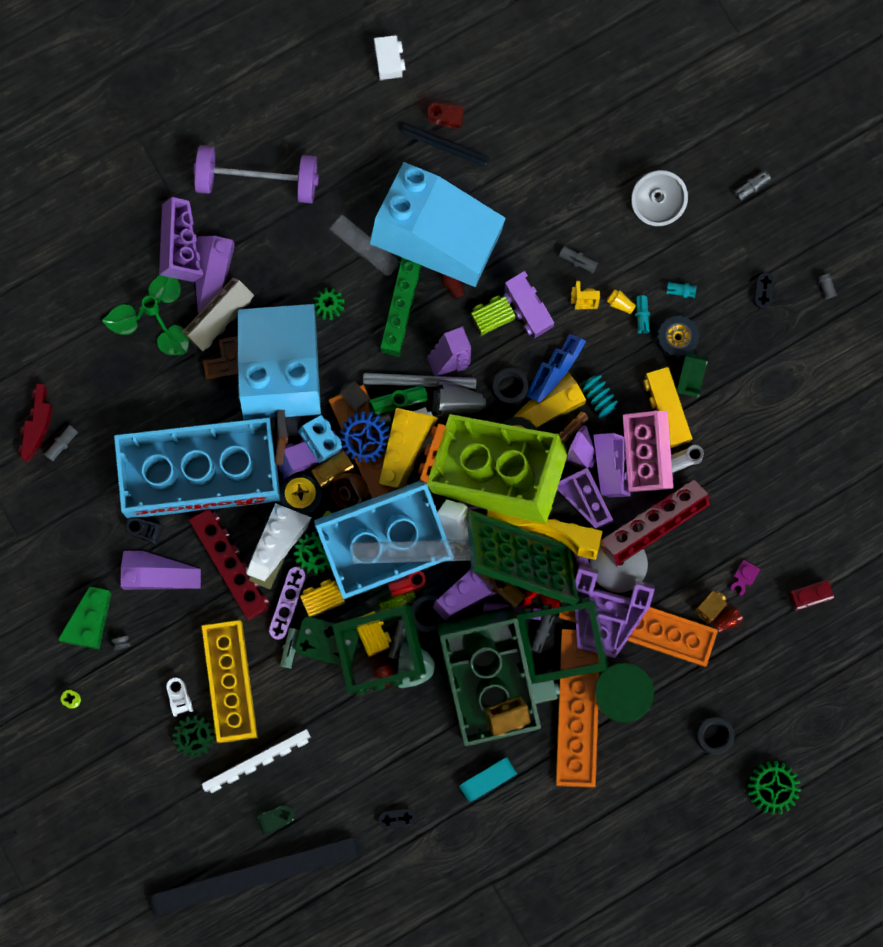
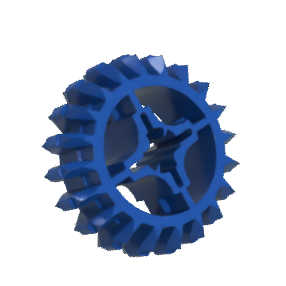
(370, 421)

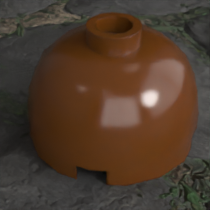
(349, 490)

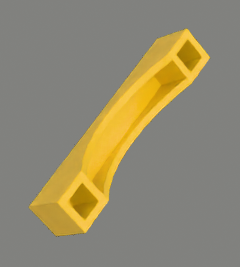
(579, 539)

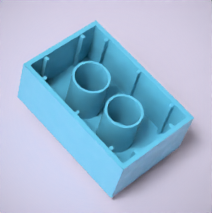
(391, 517)

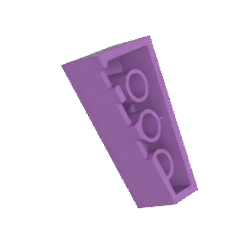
(178, 247)
(451, 353)
(462, 595)

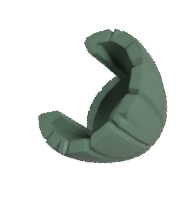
(406, 664)

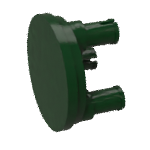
(624, 692)

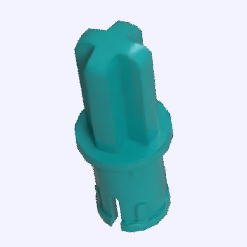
(642, 314)

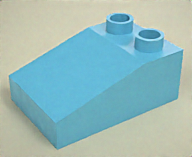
(436, 225)
(278, 361)

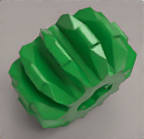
(325, 298)

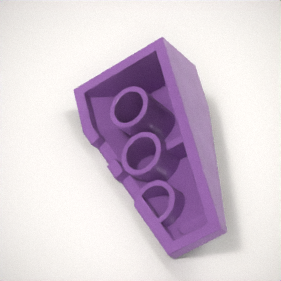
(152, 571)

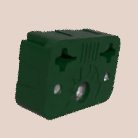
(325, 648)

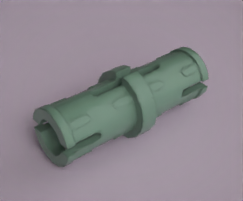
(287, 661)

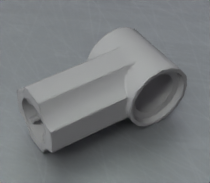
(682, 459)

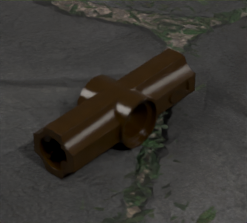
(506, 591)

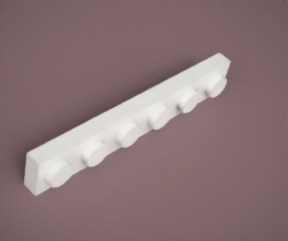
(250, 765)

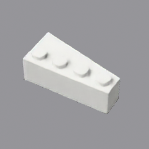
(279, 536)

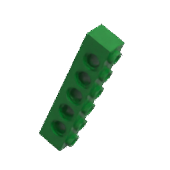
(400, 307)

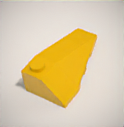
(558, 402)

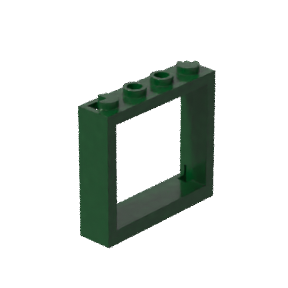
(546, 610)
(413, 642)

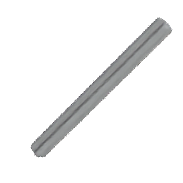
(417, 380)

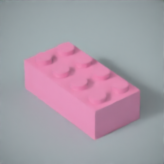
(648, 451)

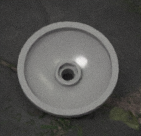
(667, 206)
(619, 578)

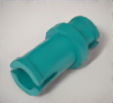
(681, 289)

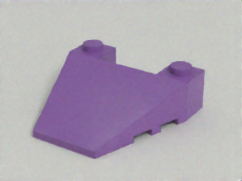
(616, 612)

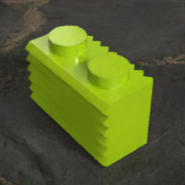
(492, 315)

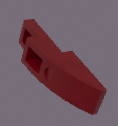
(35, 431)

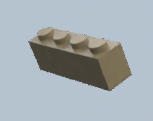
(218, 314)

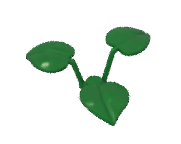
(123, 317)

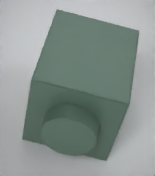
(545, 691)

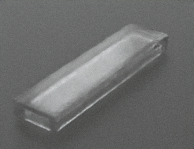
(361, 243)

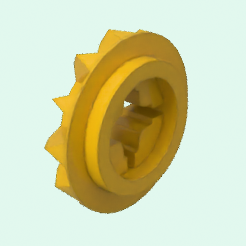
(292, 488)

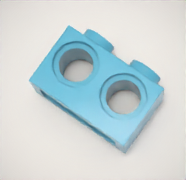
(315, 441)

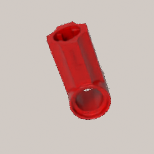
(404, 584)

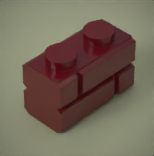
(811, 595)

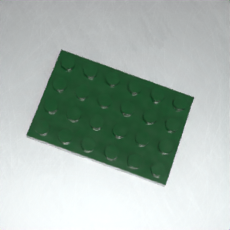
(521, 557)

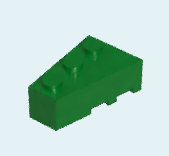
(88, 620)

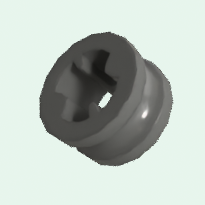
(121, 643)

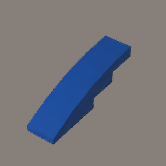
(552, 373)

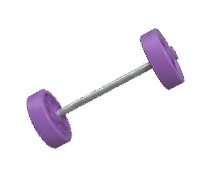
(205, 169)

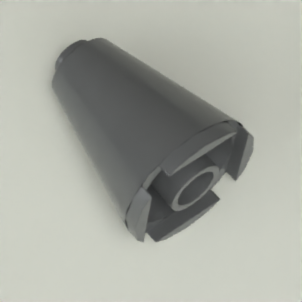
(456, 401)

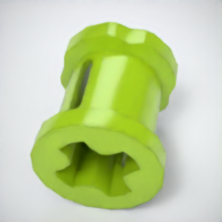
(65, 696)

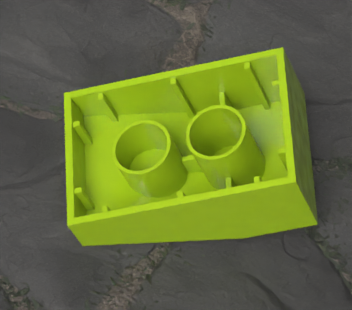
(498, 467)

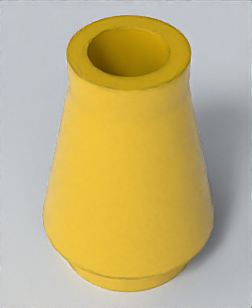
(620, 301)

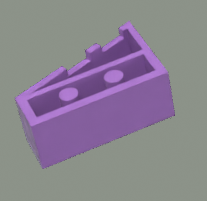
(528, 305)
(299, 458)
(611, 465)
(586, 498)

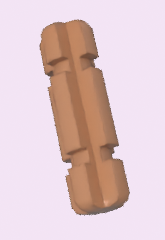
(573, 426)

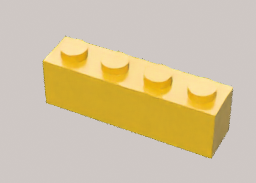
(665, 398)

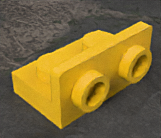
(584, 299)

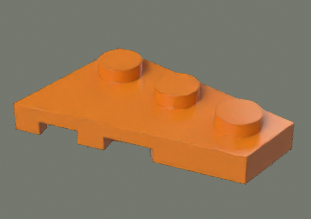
(430, 451)

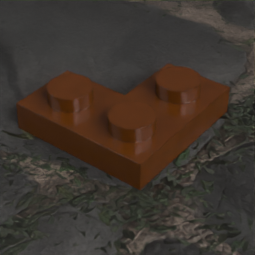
(225, 366)

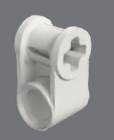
(179, 698)

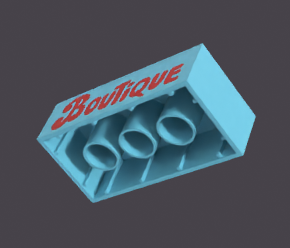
(197, 468)

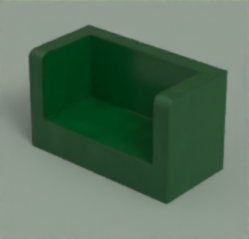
(692, 374)

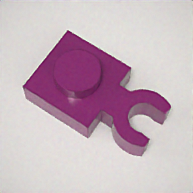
(746, 575)

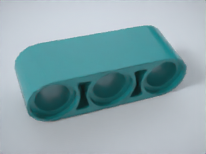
(487, 780)

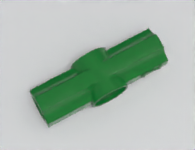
(408, 397)

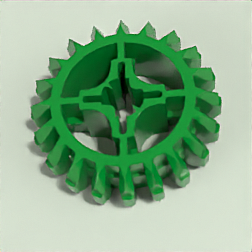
(774, 778)

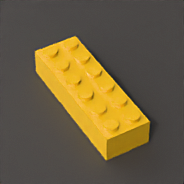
(229, 681)

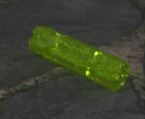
(398, 601)

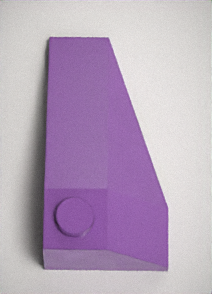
(215, 262)
(582, 450)

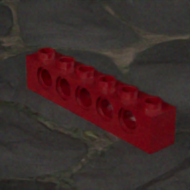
(655, 522)
(201, 524)

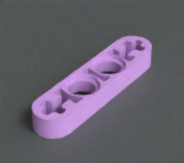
(284, 602)

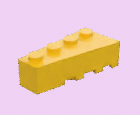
(405, 445)

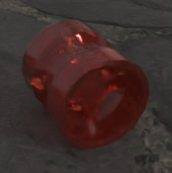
(383, 672)

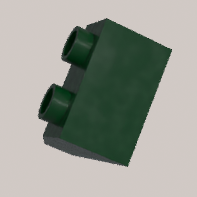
(485, 669)

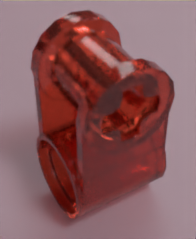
(447, 115)

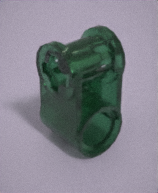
(272, 819)

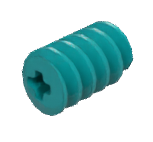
(599, 396)

